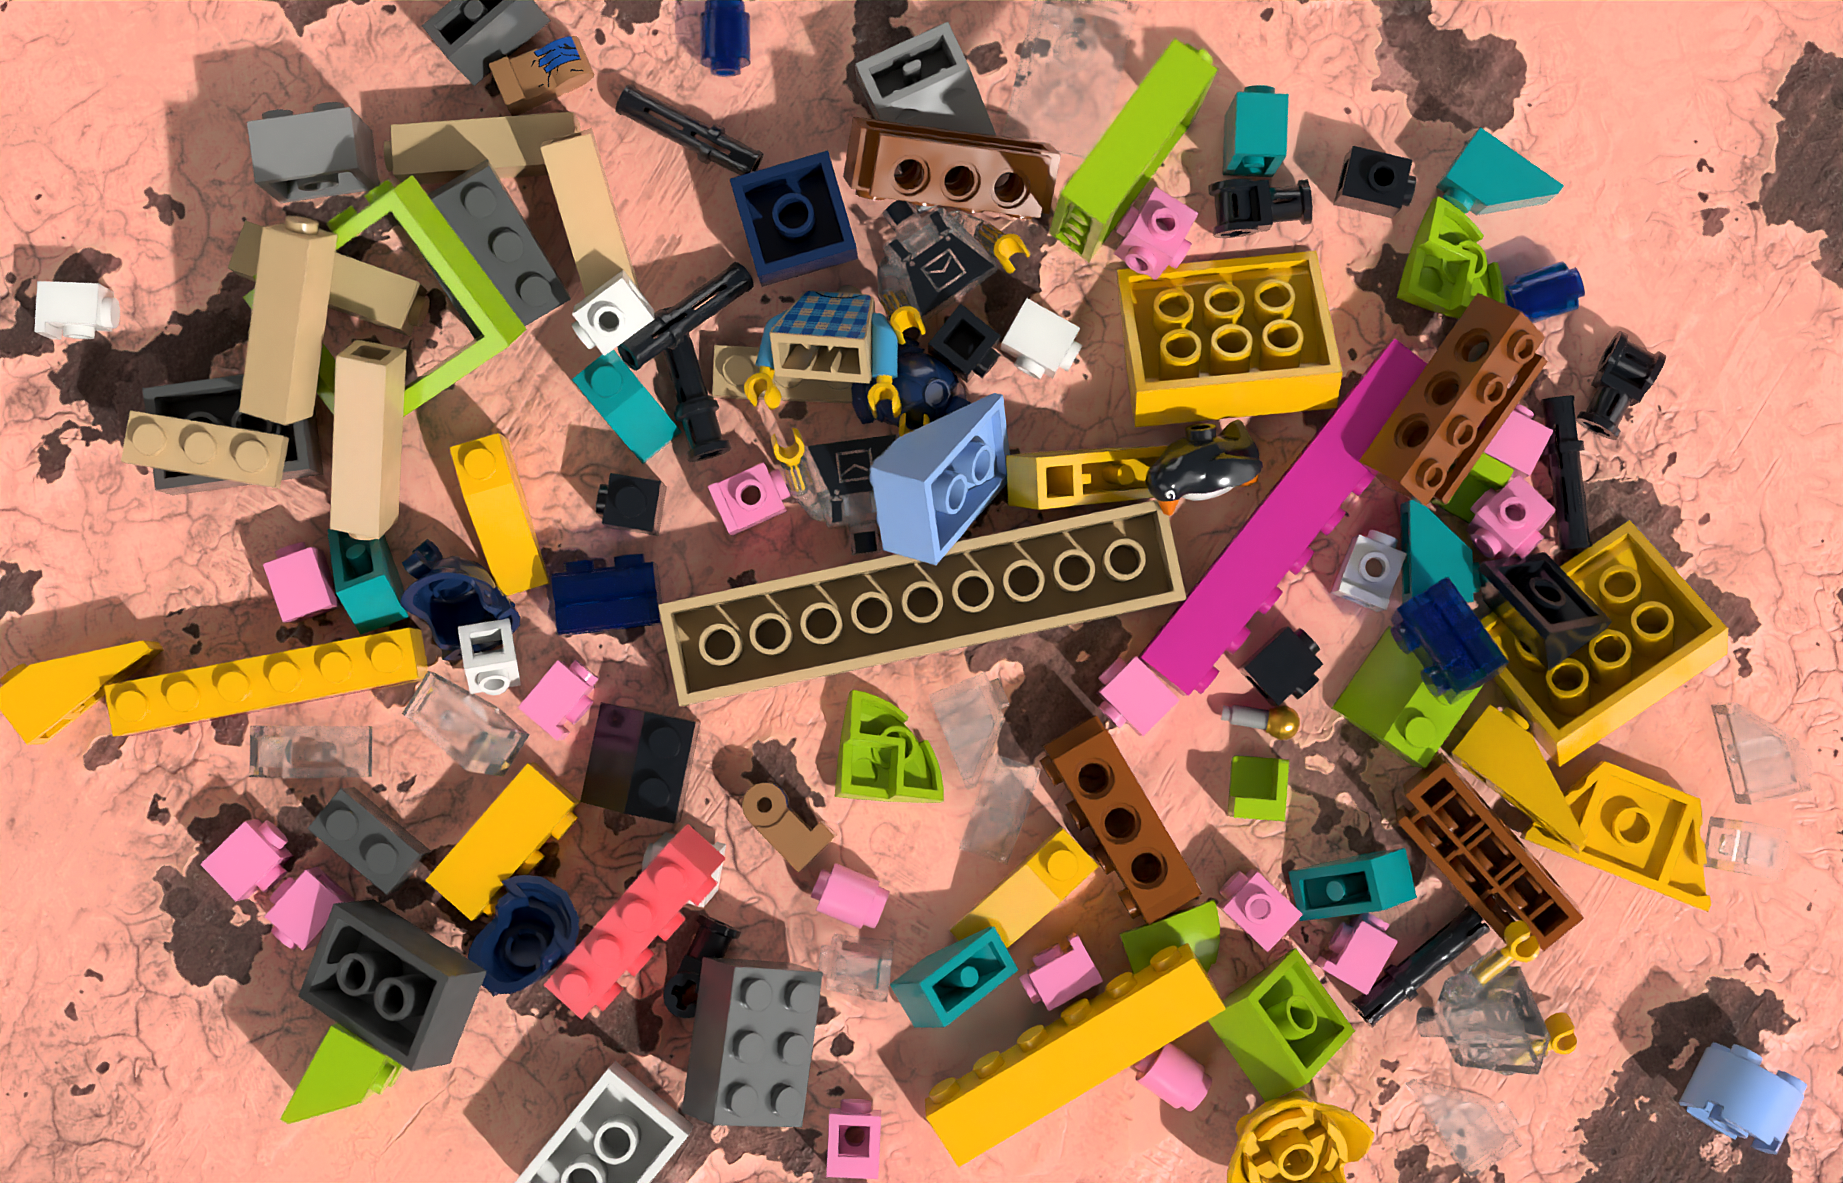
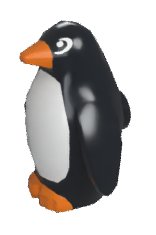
(1204, 465)

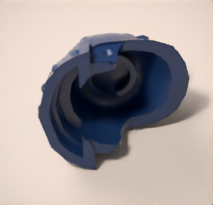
(922, 386)
(453, 595)
(528, 936)

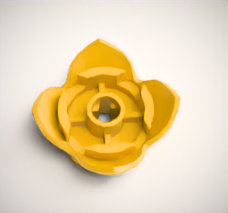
(1315, 1132)

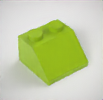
(1396, 706)
(1282, 1026)
(340, 1076)

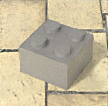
(312, 153)

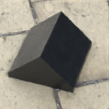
(1541, 606)

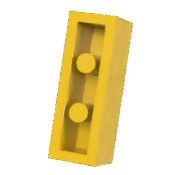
(505, 841)

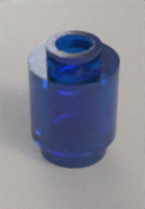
(725, 37)
(1546, 291)

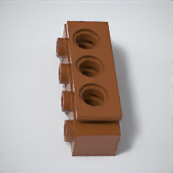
(880, 145)
(1471, 388)
(1491, 849)
(1172, 880)

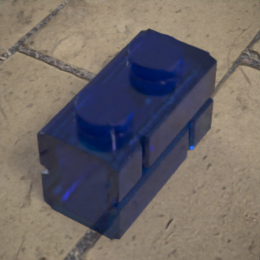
(606, 597)
(1447, 641)

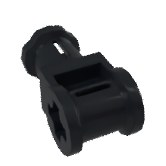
(1258, 206)
(1621, 382)
(710, 941)

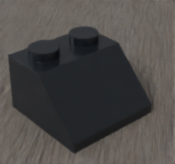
(640, 763)

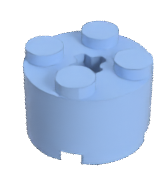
(1742, 1098)

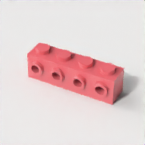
(634, 921)

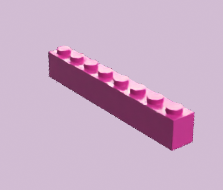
(1280, 529)

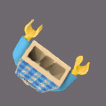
(831, 340)

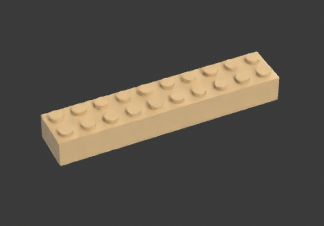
(913, 609)

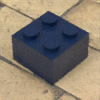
(794, 218)

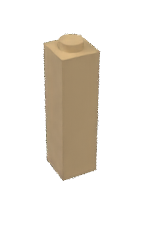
(449, 148)
(587, 209)
(355, 286)
(288, 320)
(367, 439)

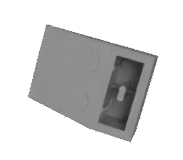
(925, 85)

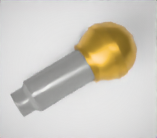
(1279, 722)

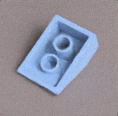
(940, 479)

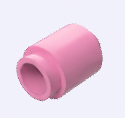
(850, 896)
(1174, 1077)

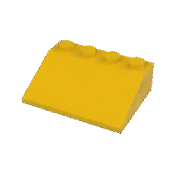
(1229, 339)
(1651, 647)

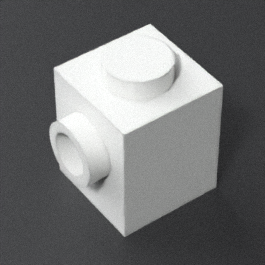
(611, 314)
(1041, 341)

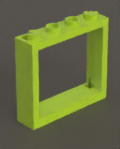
(1132, 149)
(454, 266)

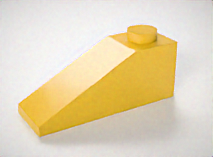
(1079, 476)
(500, 513)
(55, 692)
(1511, 764)
(1030, 889)

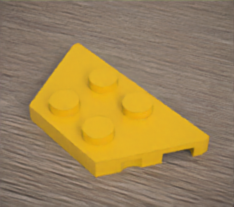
(1636, 832)

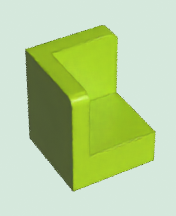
(1484, 475)
(1258, 788)

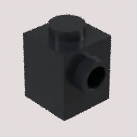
(1375, 182)
(965, 345)
(631, 504)
(1283, 666)

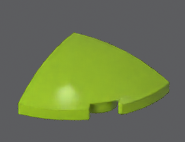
(1447, 263)
(882, 756)
(1195, 925)

